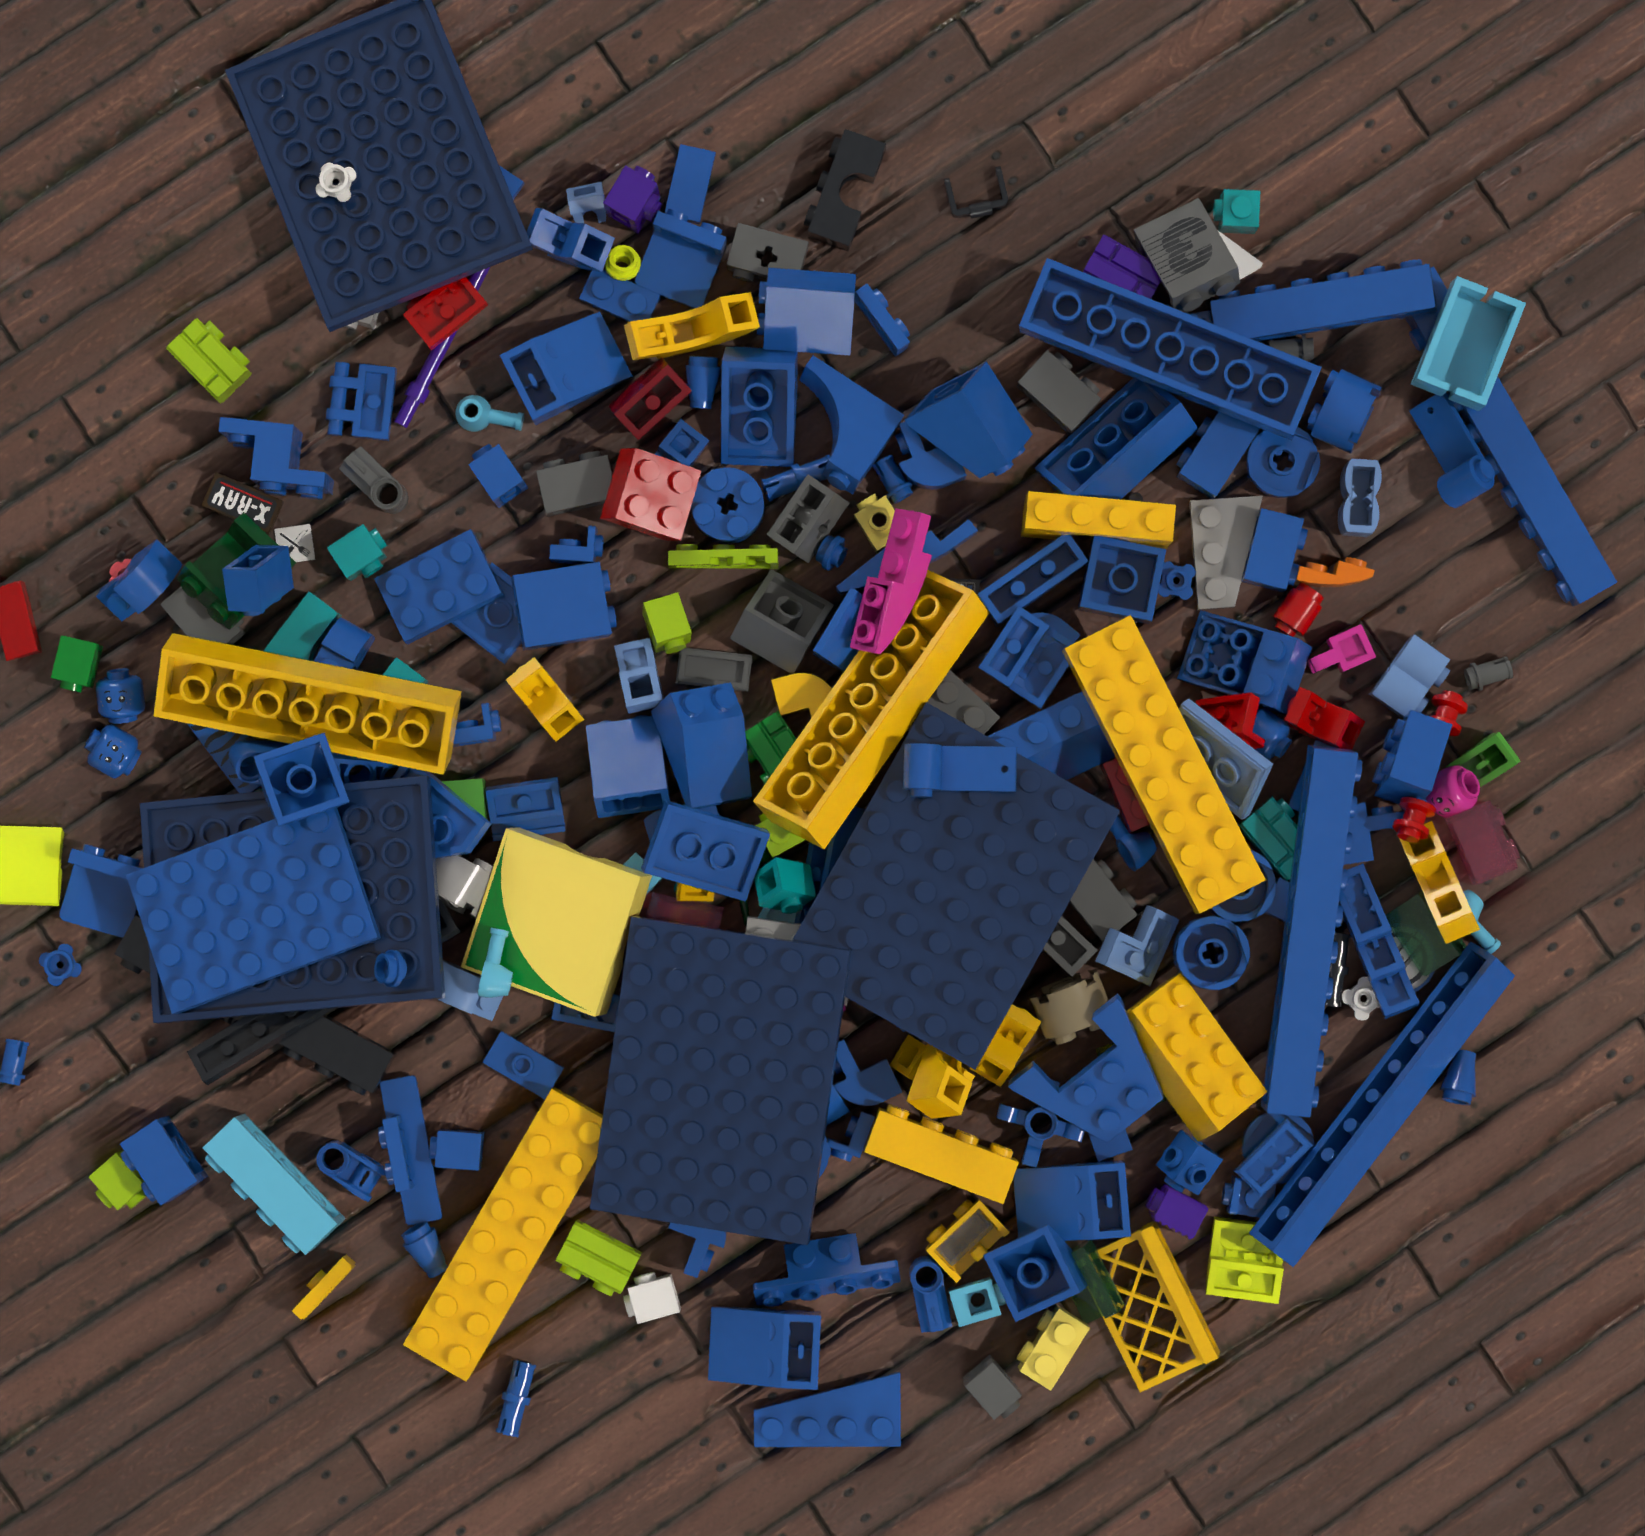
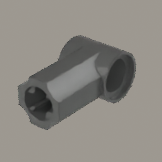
(373, 480)

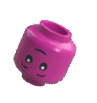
(1454, 791)

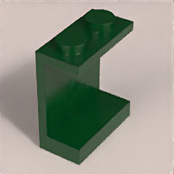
(205, 576)

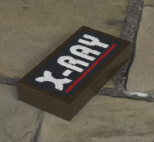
(234, 498)

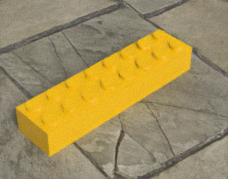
(301, 698)
(869, 714)
(1163, 765)
(508, 1235)

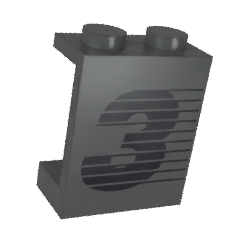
(1188, 256)

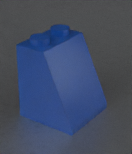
(973, 422)

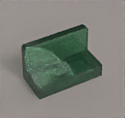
(1420, 936)
(1100, 1295)

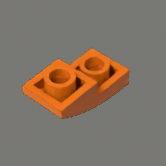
(1344, 573)

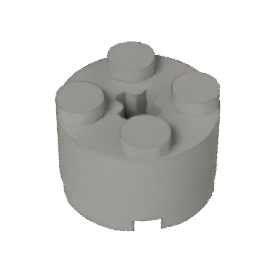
(462, 883)

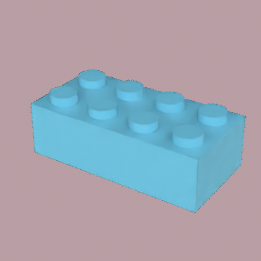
(273, 1183)

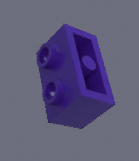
(633, 198)

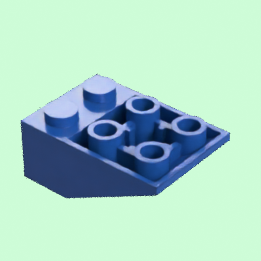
(565, 367)
(1244, 659)
(1075, 1200)
(765, 1347)

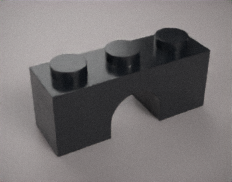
(854, 159)

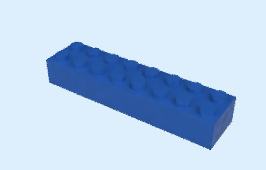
(1169, 349)

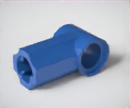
(930, 1297)

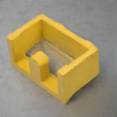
(965, 1238)

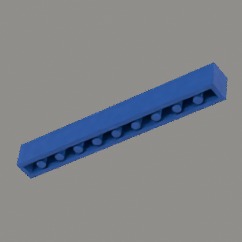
(1528, 483)
(1310, 930)
(1382, 1104)

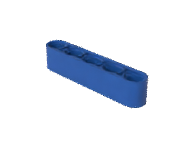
(245, 748)

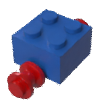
(1413, 762)

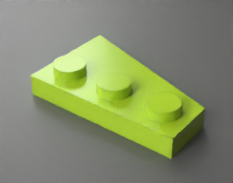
(723, 557)

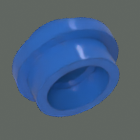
(832, 552)
(390, 968)

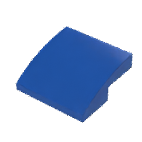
(1027, 657)

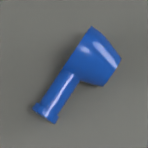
(1133, 847)

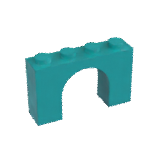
(307, 629)

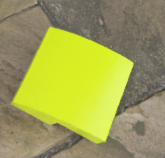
(30, 865)
(1241, 1264)

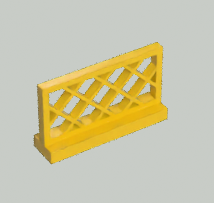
(1180, 1302)

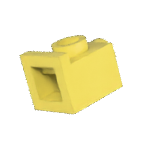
(868, 508)

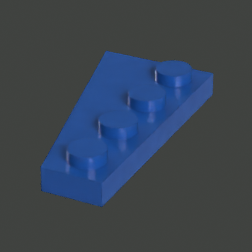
(839, 1417)

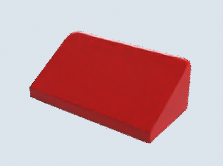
(17, 622)

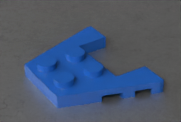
(1106, 1092)

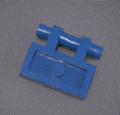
(372, 404)

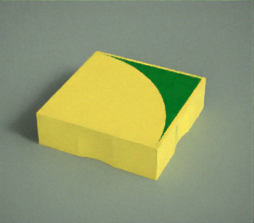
(563, 920)

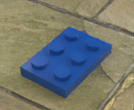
(439, 586)
(705, 850)

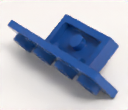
(408, 1150)
(823, 1269)

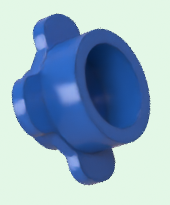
(1184, 573)
(55, 974)

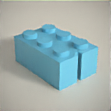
(1468, 343)

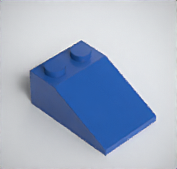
(758, 406)
(705, 744)

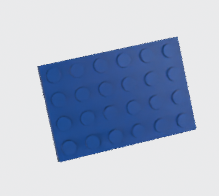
(252, 908)

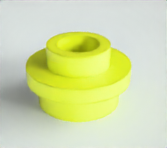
(625, 254)

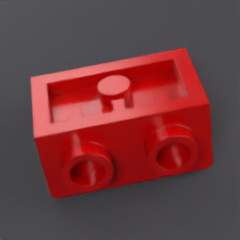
(444, 311)
(1237, 714)

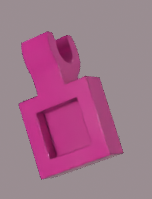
(1346, 650)

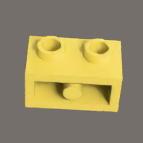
(1053, 1346)

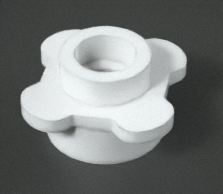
(328, 174)
(1352, 997)

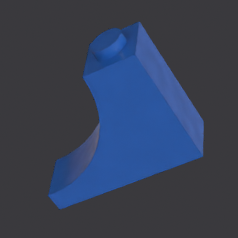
(858, 423)

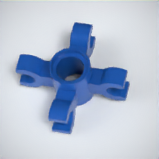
(1035, 1140)

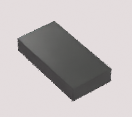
(712, 668)

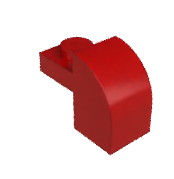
(1323, 720)

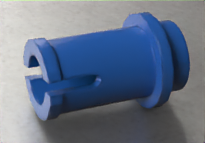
(893, 479)
(13, 1062)

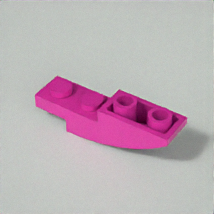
(893, 594)

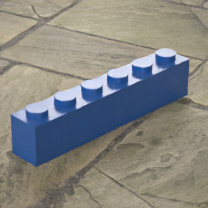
(1328, 304)

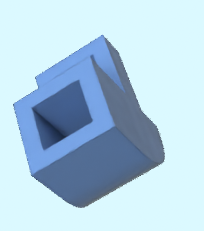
(639, 675)
(462, 992)

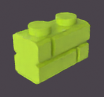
(210, 360)
(598, 1258)

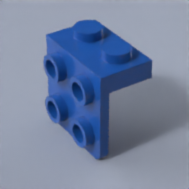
(681, 259)
(99, 891)

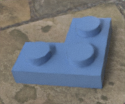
(1143, 953)

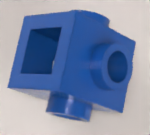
(1188, 1163)

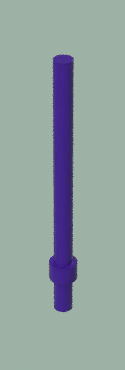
(418, 390)

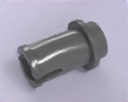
(1301, 347)
(1488, 673)

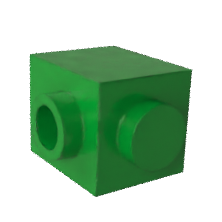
(76, 663)

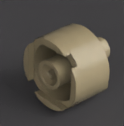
(1069, 1006)

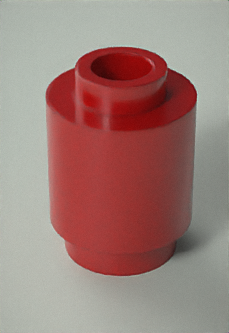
(1298, 610)

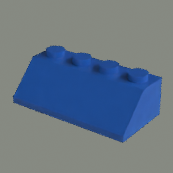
(1119, 443)
(1060, 738)

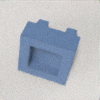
(585, 199)

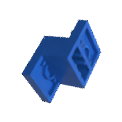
(276, 457)

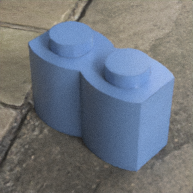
(1359, 486)
(1410, 677)

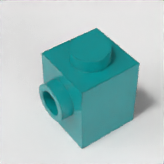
(1237, 211)
(359, 552)
(784, 885)

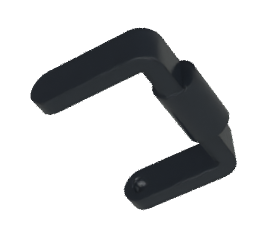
(980, 208)

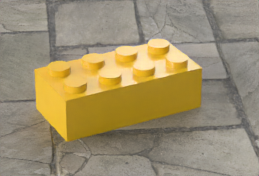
(1193, 1058)
(941, 1155)

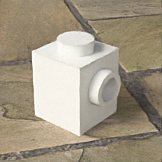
(652, 1297)

